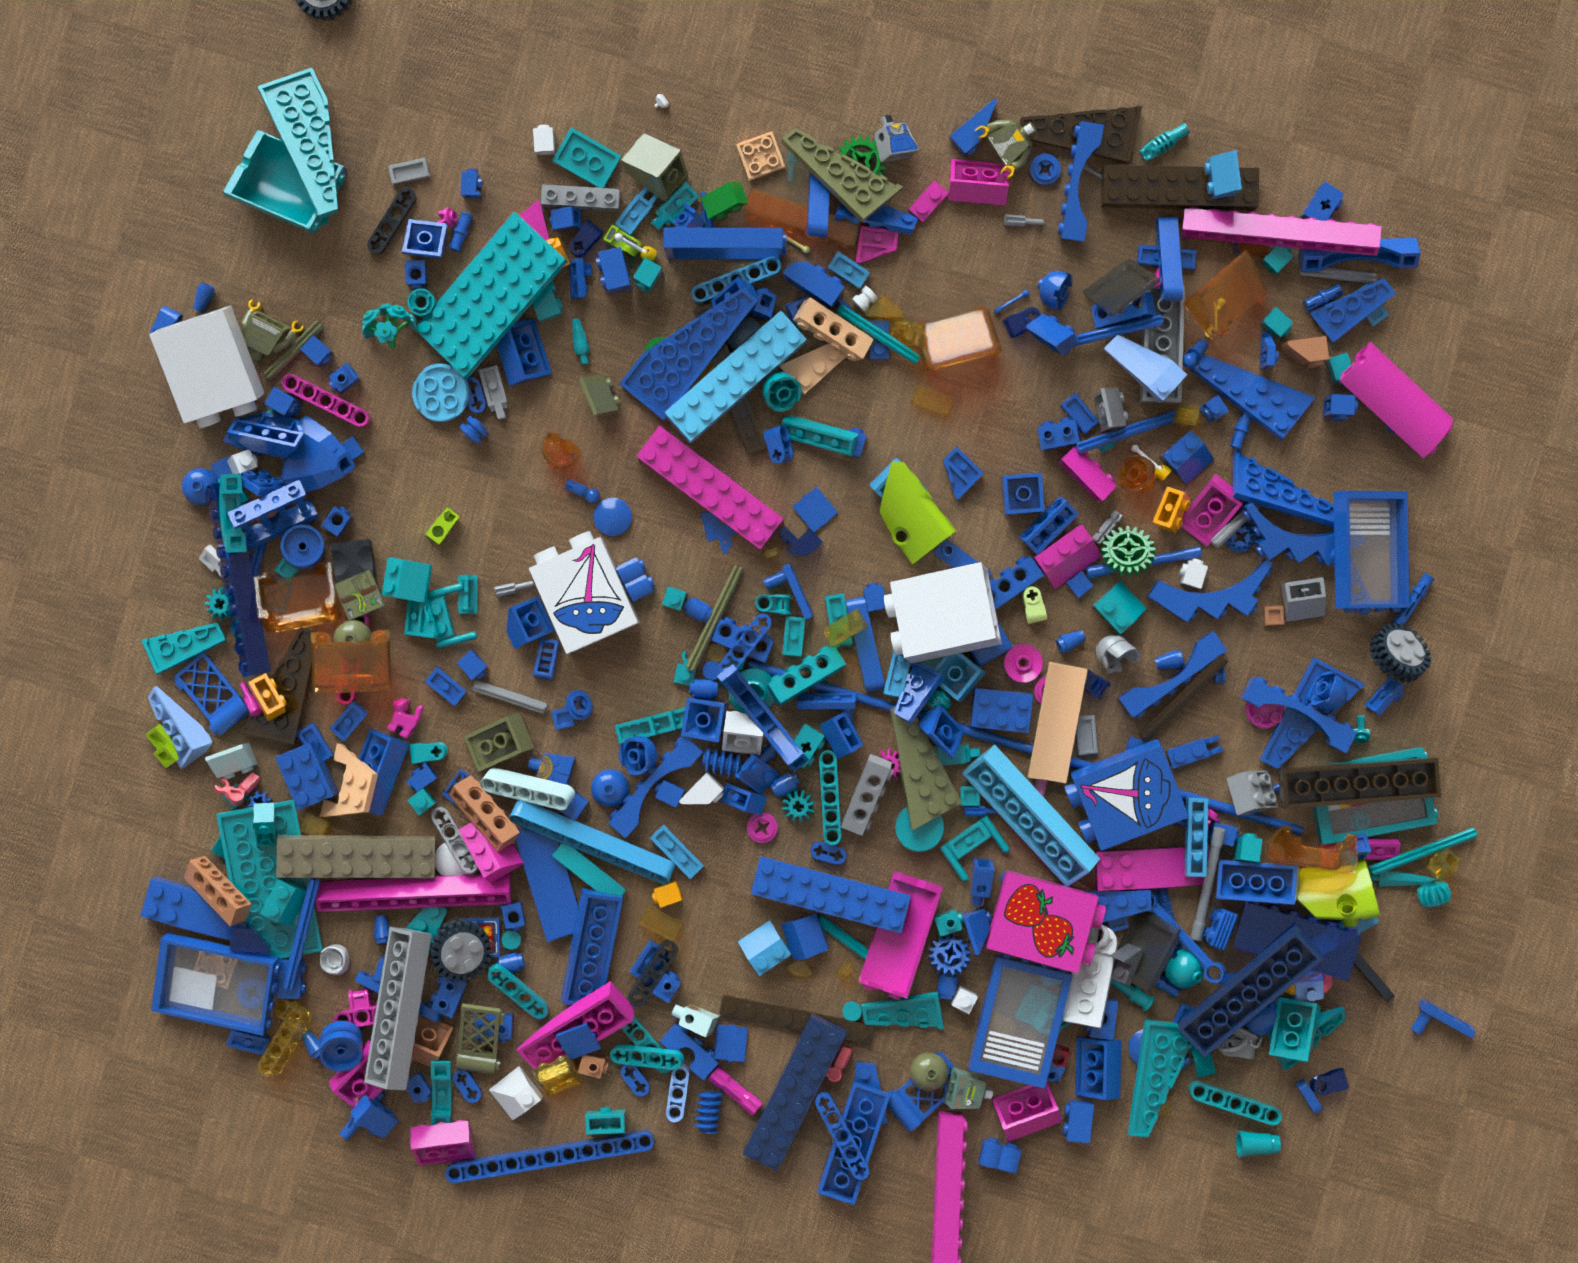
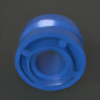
(474, 430)

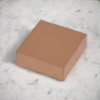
(1273, 615)

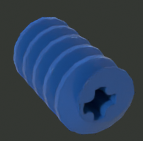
(721, 762)
(708, 1112)

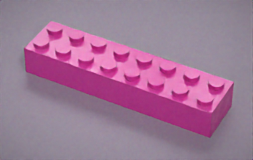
(710, 487)
(948, 1187)

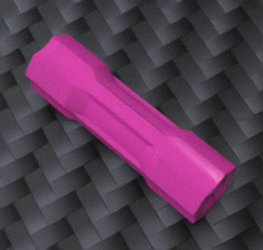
(723, 1081)

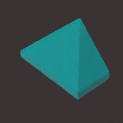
(1202, 1065)

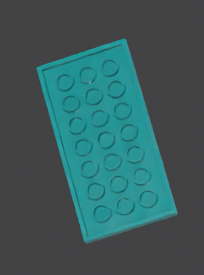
(491, 295)
(254, 873)

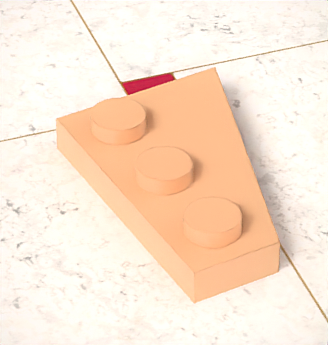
(813, 366)

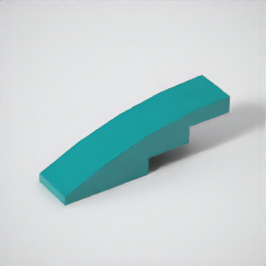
(651, 725)
(587, 871)

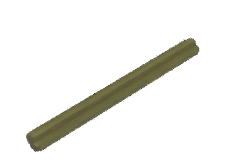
(714, 618)

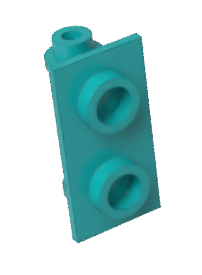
(469, 596)

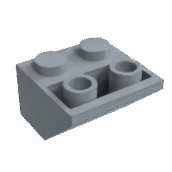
(1304, 599)
(1252, 792)

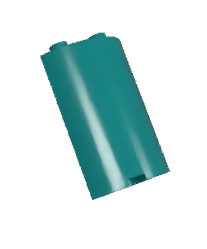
(272, 185)

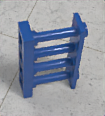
(280, 523)

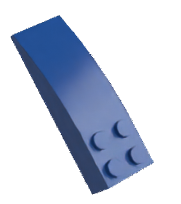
(183, 908)
(863, 1117)

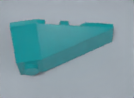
(1327, 1023)

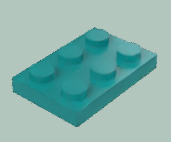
(586, 158)

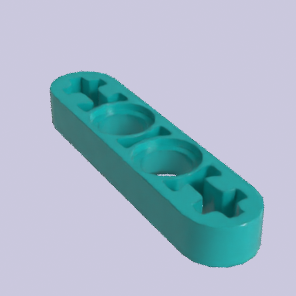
(515, 993)
(647, 1040)
(647, 1061)

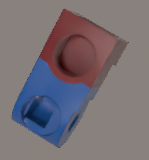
(1058, 1063)

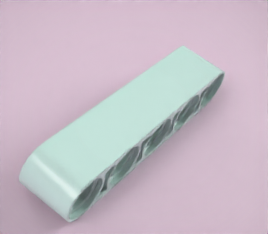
(527, 788)

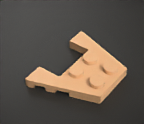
(356, 788)

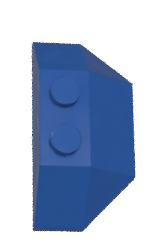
(267, 433)

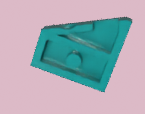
(420, 620)

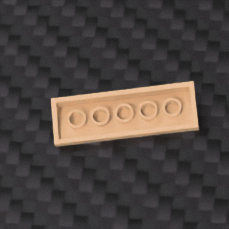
(1057, 722)

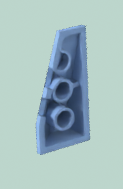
(1148, 368)
(185, 732)

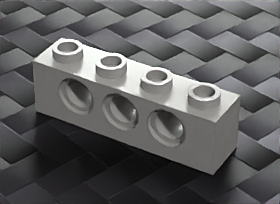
(581, 197)
(874, 767)

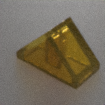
(884, 309)
(1187, 416)

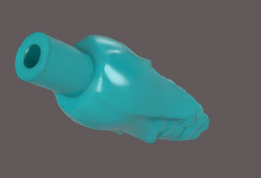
(580, 342)

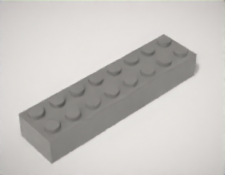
(397, 1008)

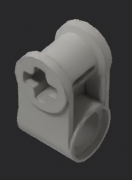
(1247, 1052)

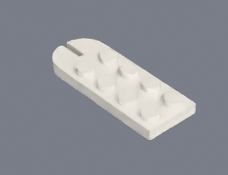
(1091, 984)

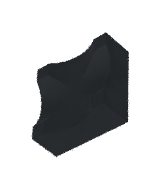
(352, 559)

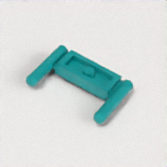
(442, 617)
(969, 840)

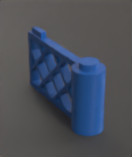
(225, 715)
(906, 1110)

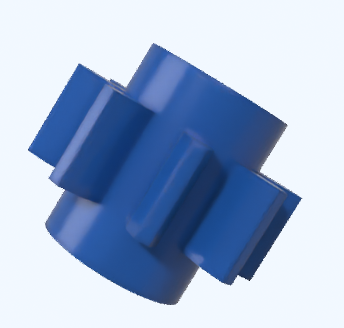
(258, 797)

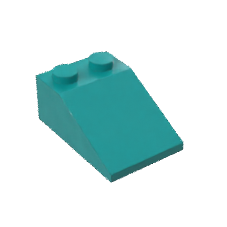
(1294, 1029)

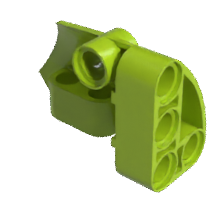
(910, 509)
(1338, 894)

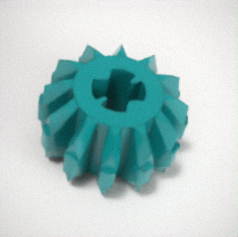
(215, 601)
(802, 800)
(1434, 894)

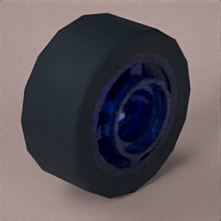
(743, 333)

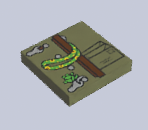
(359, 595)

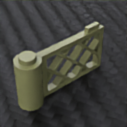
(476, 1058)

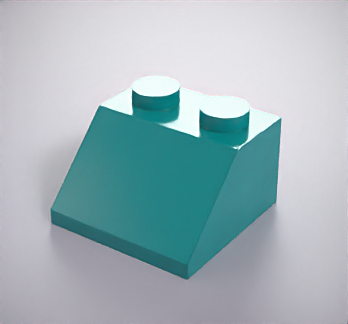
(406, 579)
(1119, 607)
(284, 902)

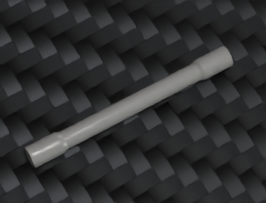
(1199, 923)

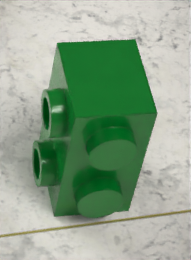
(724, 200)

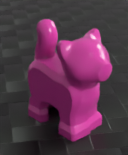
(403, 719)

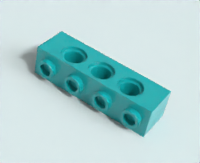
(783, 694)

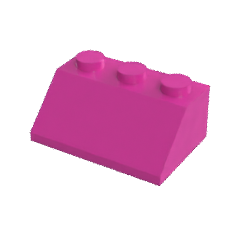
(978, 182)
(1088, 474)
(1067, 556)
(490, 863)
(351, 1084)
(1026, 1111)
(442, 1142)

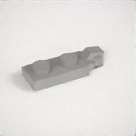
(494, 390)

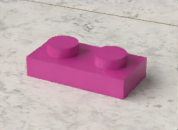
(928, 201)
(1383, 849)

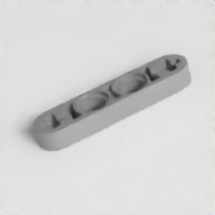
(451, 842)

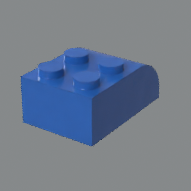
(814, 283)

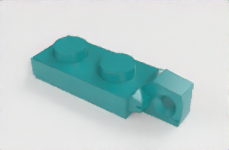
(674, 205)
(962, 755)

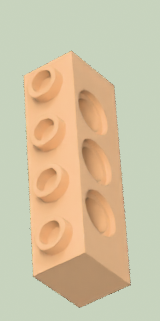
(859, 340)

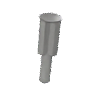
(1020, 220)
(511, 588)

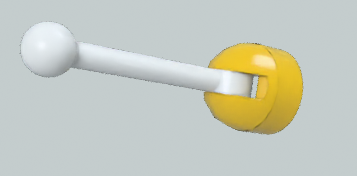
(645, 252)
(1162, 470)

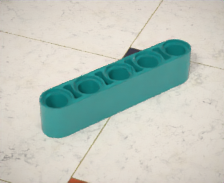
(833, 806)
(1243, 1106)

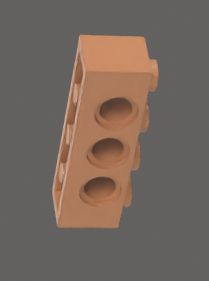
(485, 823)
(217, 890)

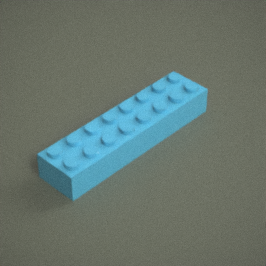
(735, 377)
(1025, 809)

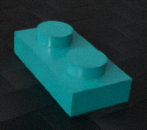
(793, 636)

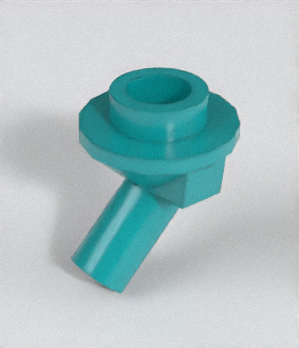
(1362, 734)

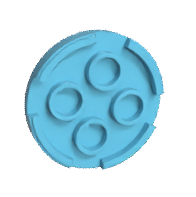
(440, 393)

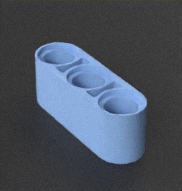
(677, 1102)

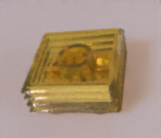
(557, 1076)

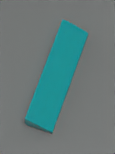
(821, 435)

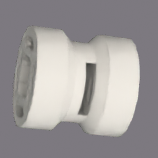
(864, 300)

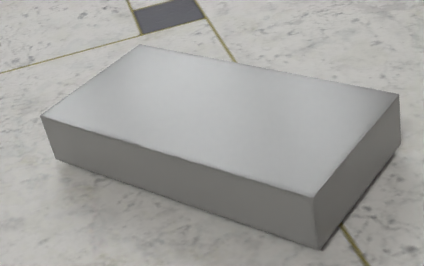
(409, 171)
(1086, 735)

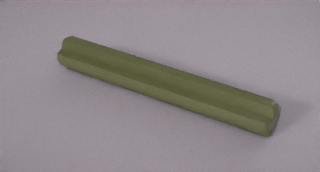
(293, 351)

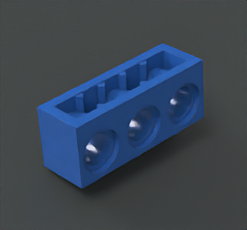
(1131, 313)
(1049, 525)
(735, 632)

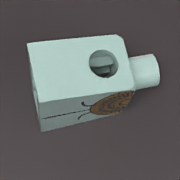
(703, 1023)

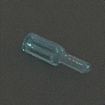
(791, 159)

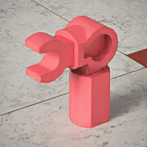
(236, 795)
(835, 1072)

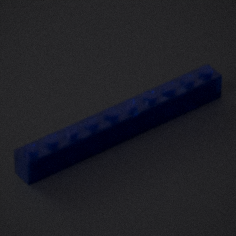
(241, 597)

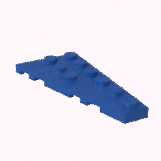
(1262, 399)
(1276, 491)
(1295, 727)

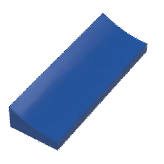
(548, 883)
(591, 944)

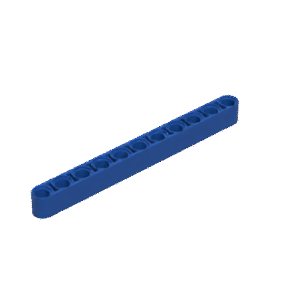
(541, 1160)

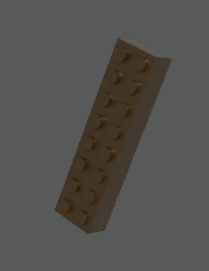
(1172, 188)
(1359, 782)

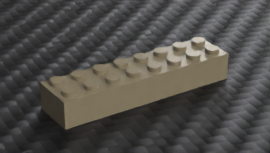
(355, 856)

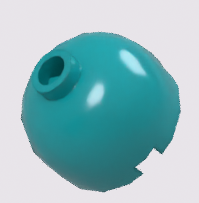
(781, 391)
(1184, 970)

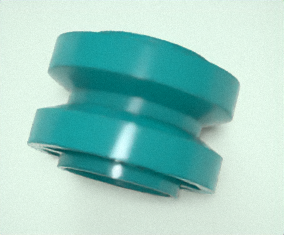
(415, 296)

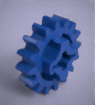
(941, 953)

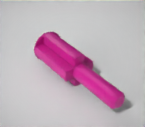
(250, 701)

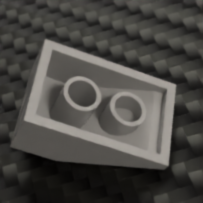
(1110, 409)

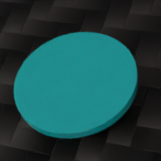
(758, 681)
(921, 838)

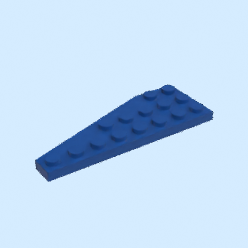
(676, 362)

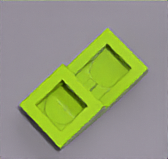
(165, 748)

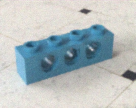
(1196, 837)

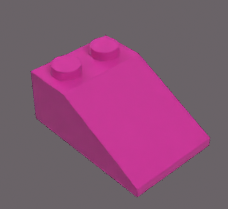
(1211, 510)

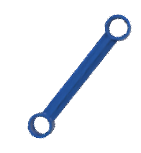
(1188, 943)

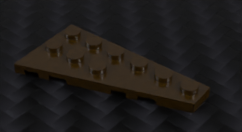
(293, 683)

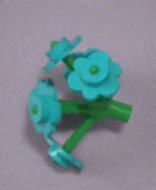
(386, 331)

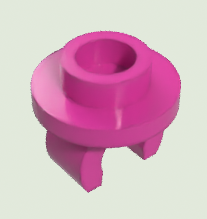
(449, 217)
(1212, 816)

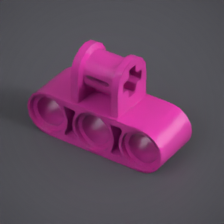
(357, 1005)

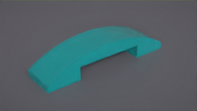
(229, 499)
(441, 1091)

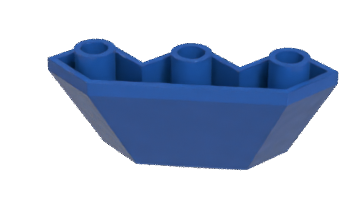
(317, 459)

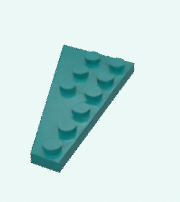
(1158, 1066)

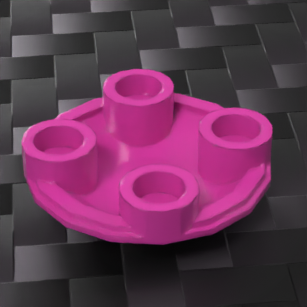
(1266, 716)

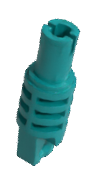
(1163, 142)

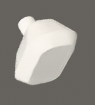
(661, 101)

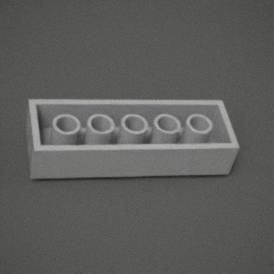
(1165, 341)

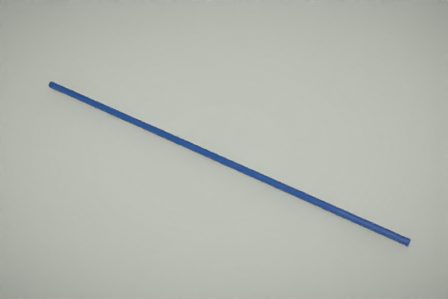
(1028, 748)

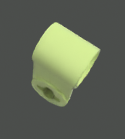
(1035, 608)

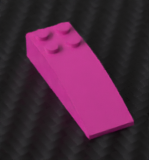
(1142, 868)
(602, 1010)

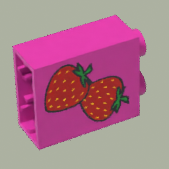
(1044, 922)

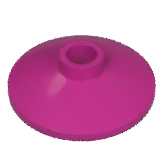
(1033, 663)

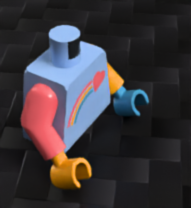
(1310, 986)

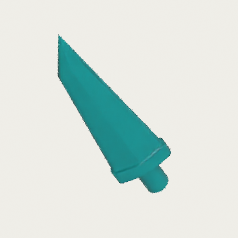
(1394, 878)

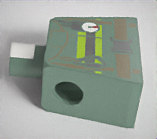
(966, 1090)

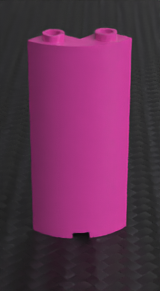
(1397, 400)
(895, 955)

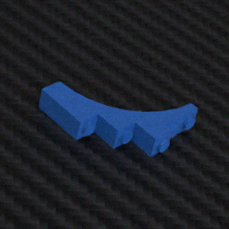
(1275, 540)
(1239, 597)
(763, 717)

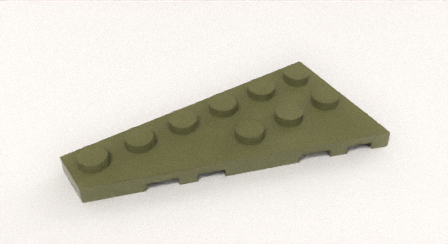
(845, 178)
(922, 774)

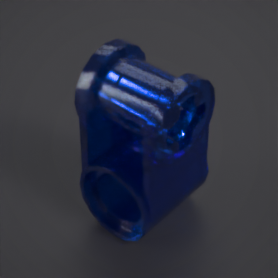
(587, 236)
(1017, 322)
(1095, 685)
(1333, 1081)

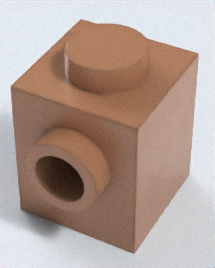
(593, 1065)

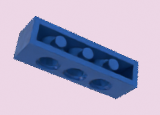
(1031, 571)

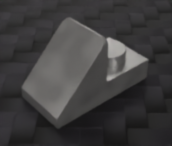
(1128, 961)

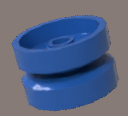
(306, 558)
(341, 1046)

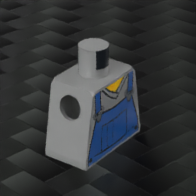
(894, 141)

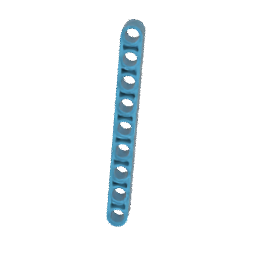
(592, 842)

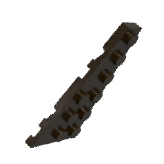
(1117, 135)

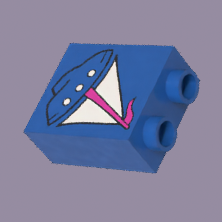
(1126, 795)

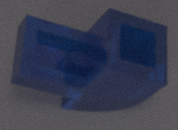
(804, 545)

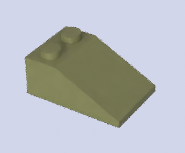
(600, 396)
(498, 741)

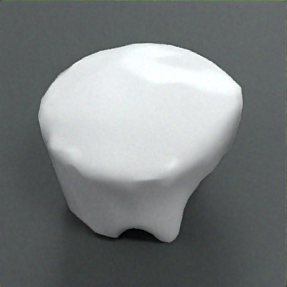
(334, 959)

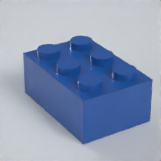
(1001, 710)
(306, 775)

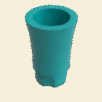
(1256, 1144)

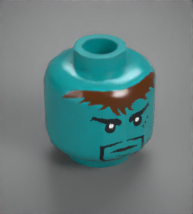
(939, 698)

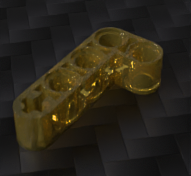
(272, 1060)

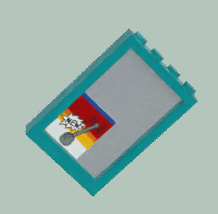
(1375, 818)

